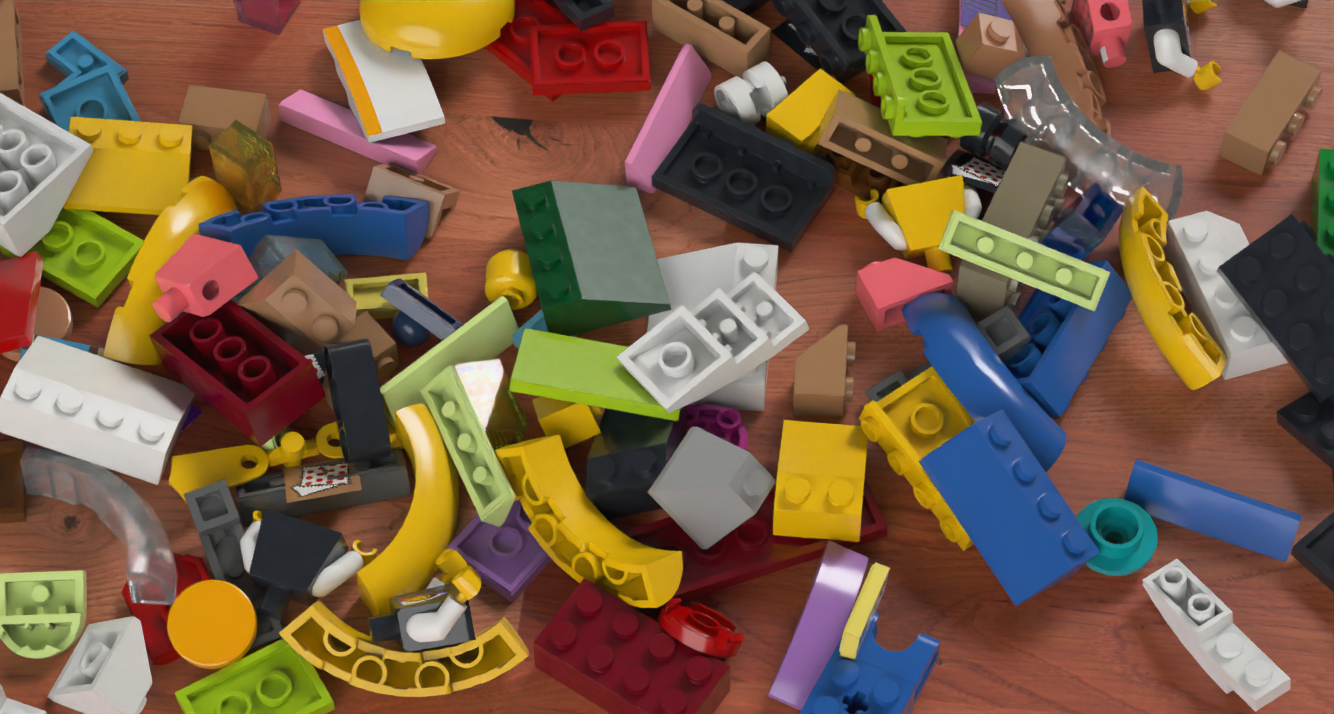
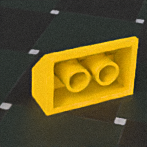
(132, 165)

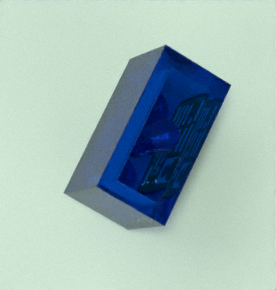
(1084, 223)

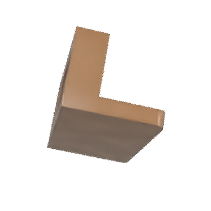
(398, 181)

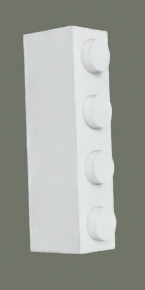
(1196, 250)

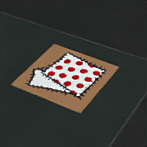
(310, 482)

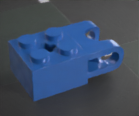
(876, 680)

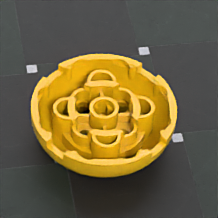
(434, 26)

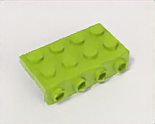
(919, 82)

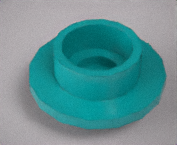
(1127, 525)

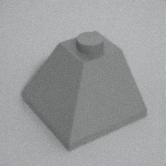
(711, 486)

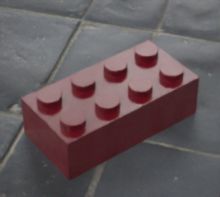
(239, 369)
(626, 659)

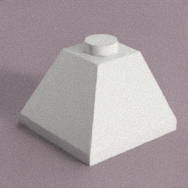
(106, 670)

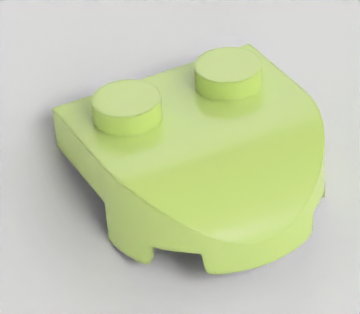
(42, 611)

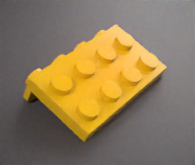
(911, 426)

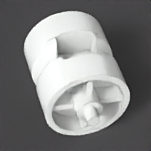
(752, 95)

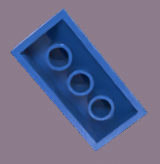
(1065, 341)
(1009, 507)

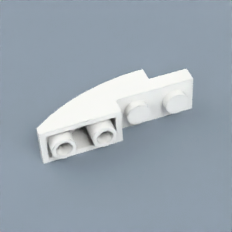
(1212, 638)

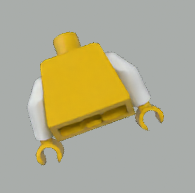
(916, 216)

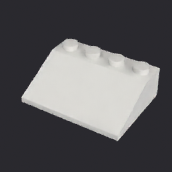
(36, 174)
(697, 275)
(94, 409)

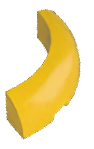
(1158, 297)
(137, 319)
(431, 521)
(578, 534)
(389, 670)

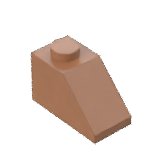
(989, 46)

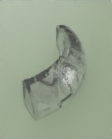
(1055, 124)
(119, 506)

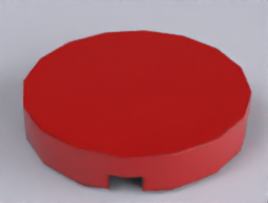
(701, 628)

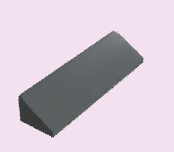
(379, 480)

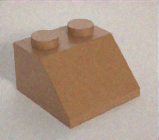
(301, 305)

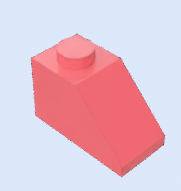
(892, 284)

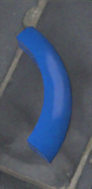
(346, 226)
(977, 373)

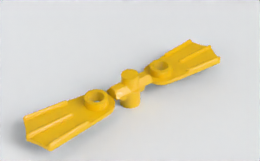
(207, 467)

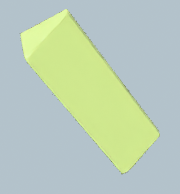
(1023, 260)
(475, 341)
(469, 447)

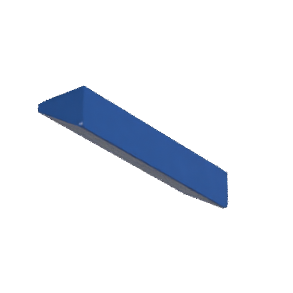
(1213, 510)

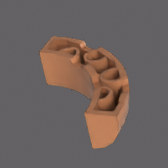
(1048, 32)

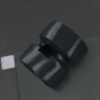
(997, 136)

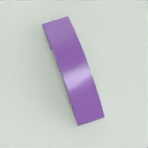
(819, 624)

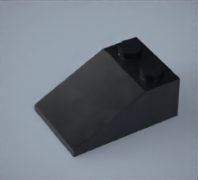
(629, 460)

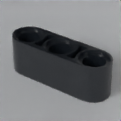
(357, 401)

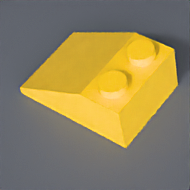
(820, 481)

